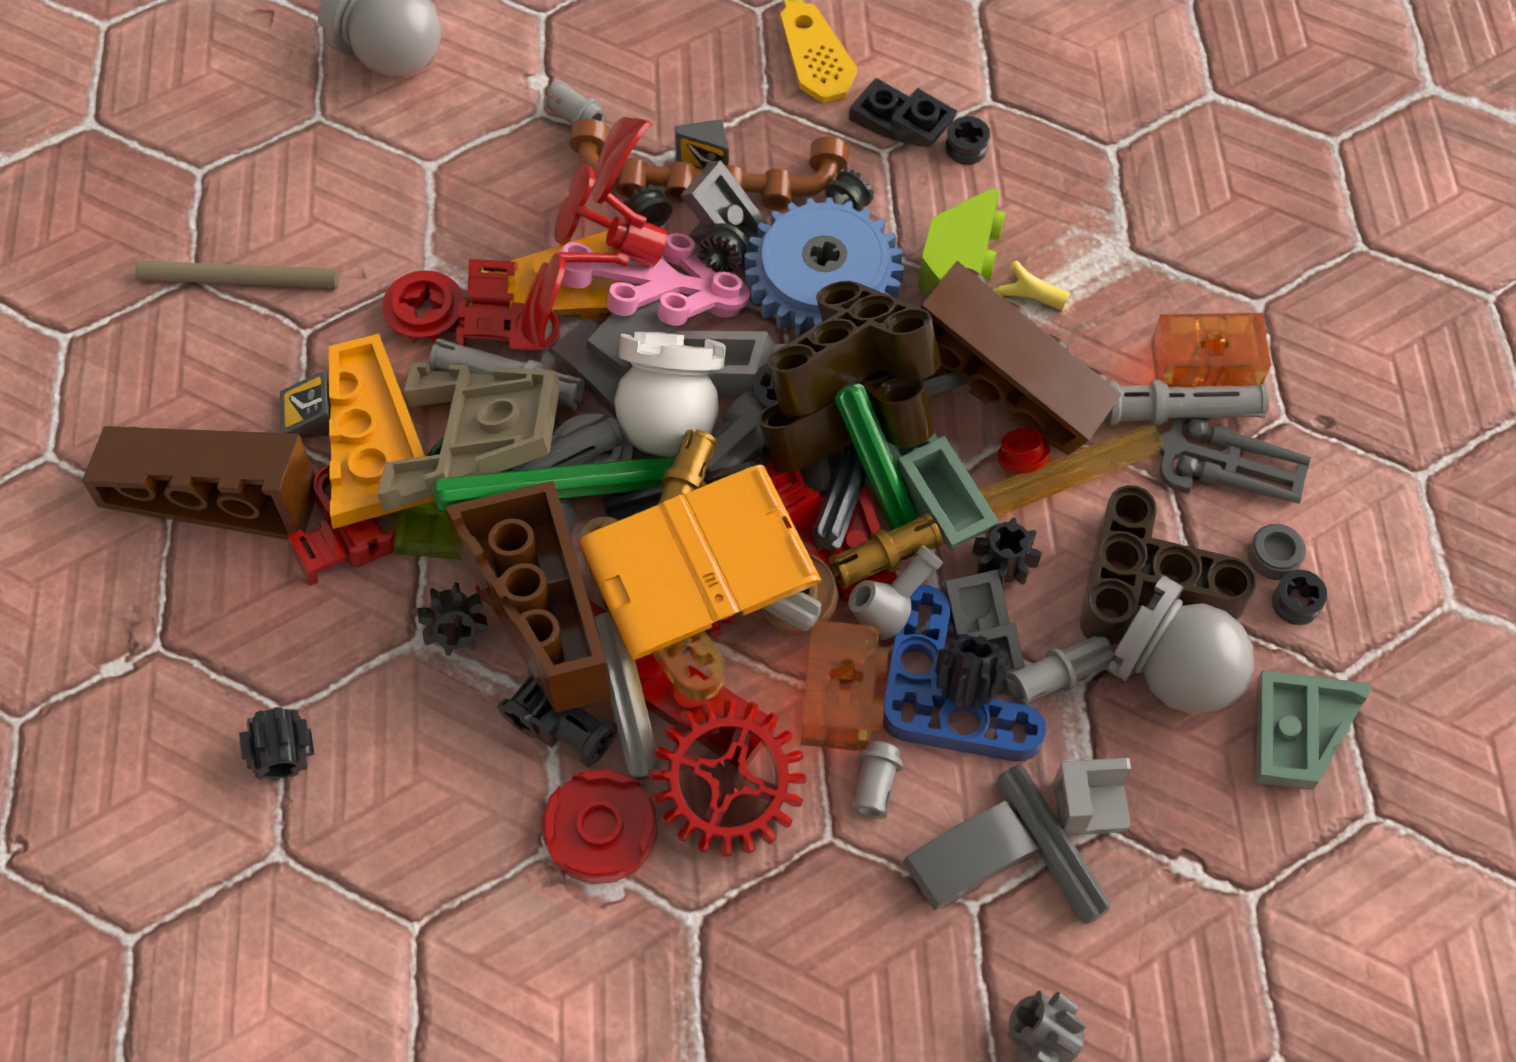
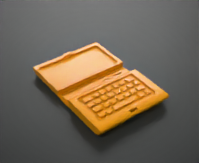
(698, 561)

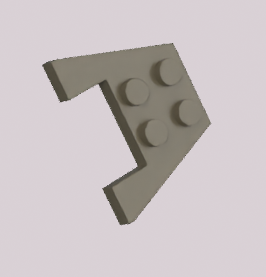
(489, 429)

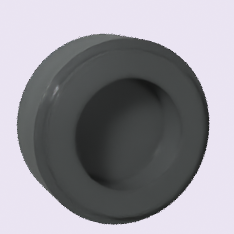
(1276, 551)

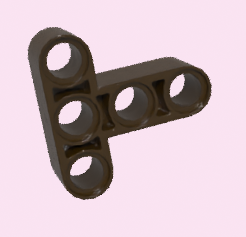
(856, 339)
(806, 439)
(1146, 562)

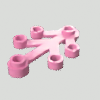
(718, 293)

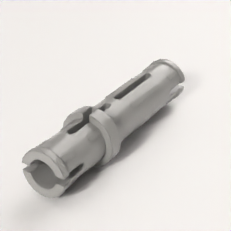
(483, 362)

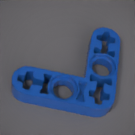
(924, 694)

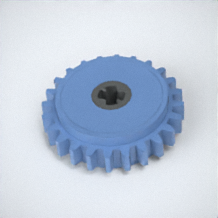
(813, 249)

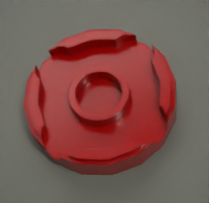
(599, 826)

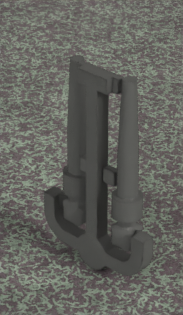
(1176, 447)

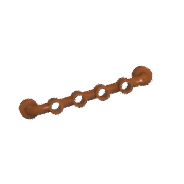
(777, 186)

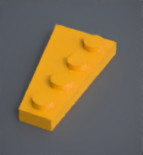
(365, 429)

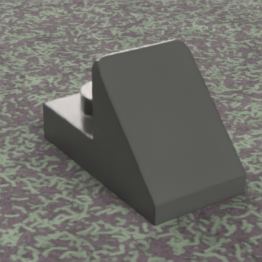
(719, 199)

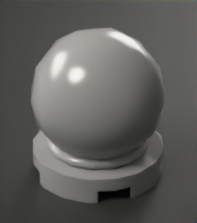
(383, 34)
(1188, 653)

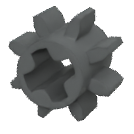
(1046, 1029)

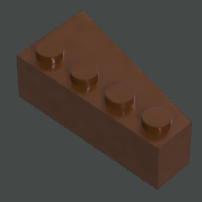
(1015, 361)
(205, 478)
(532, 580)

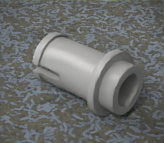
(572, 104)
(876, 779)

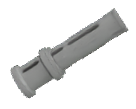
(1159, 402)

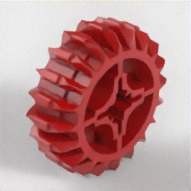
(774, 793)

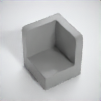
(1093, 796)

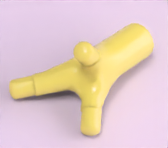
(1033, 288)

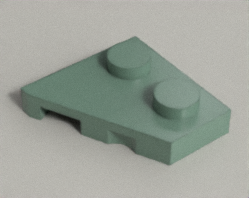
(1302, 725)

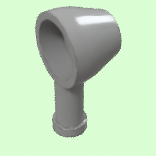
(890, 604)

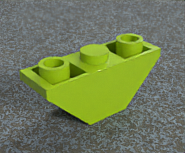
(964, 237)

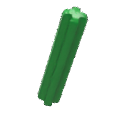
(875, 455)

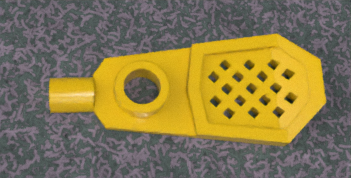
(816, 53)

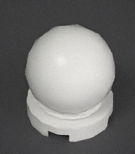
(666, 390)

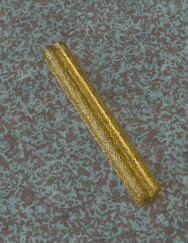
(1073, 469)

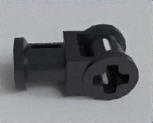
(575, 727)

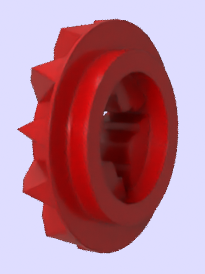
(410, 293)

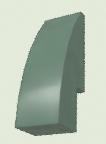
(944, 490)

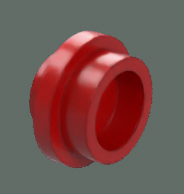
(1023, 451)

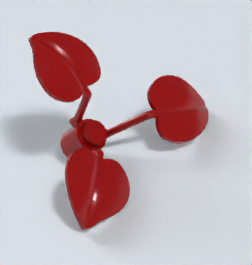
(629, 236)

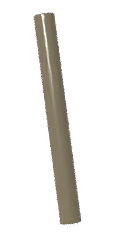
(237, 274)

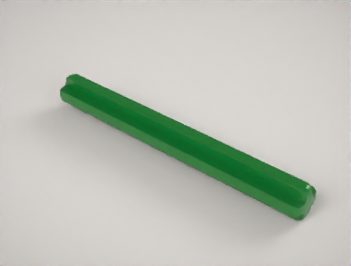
(569, 480)

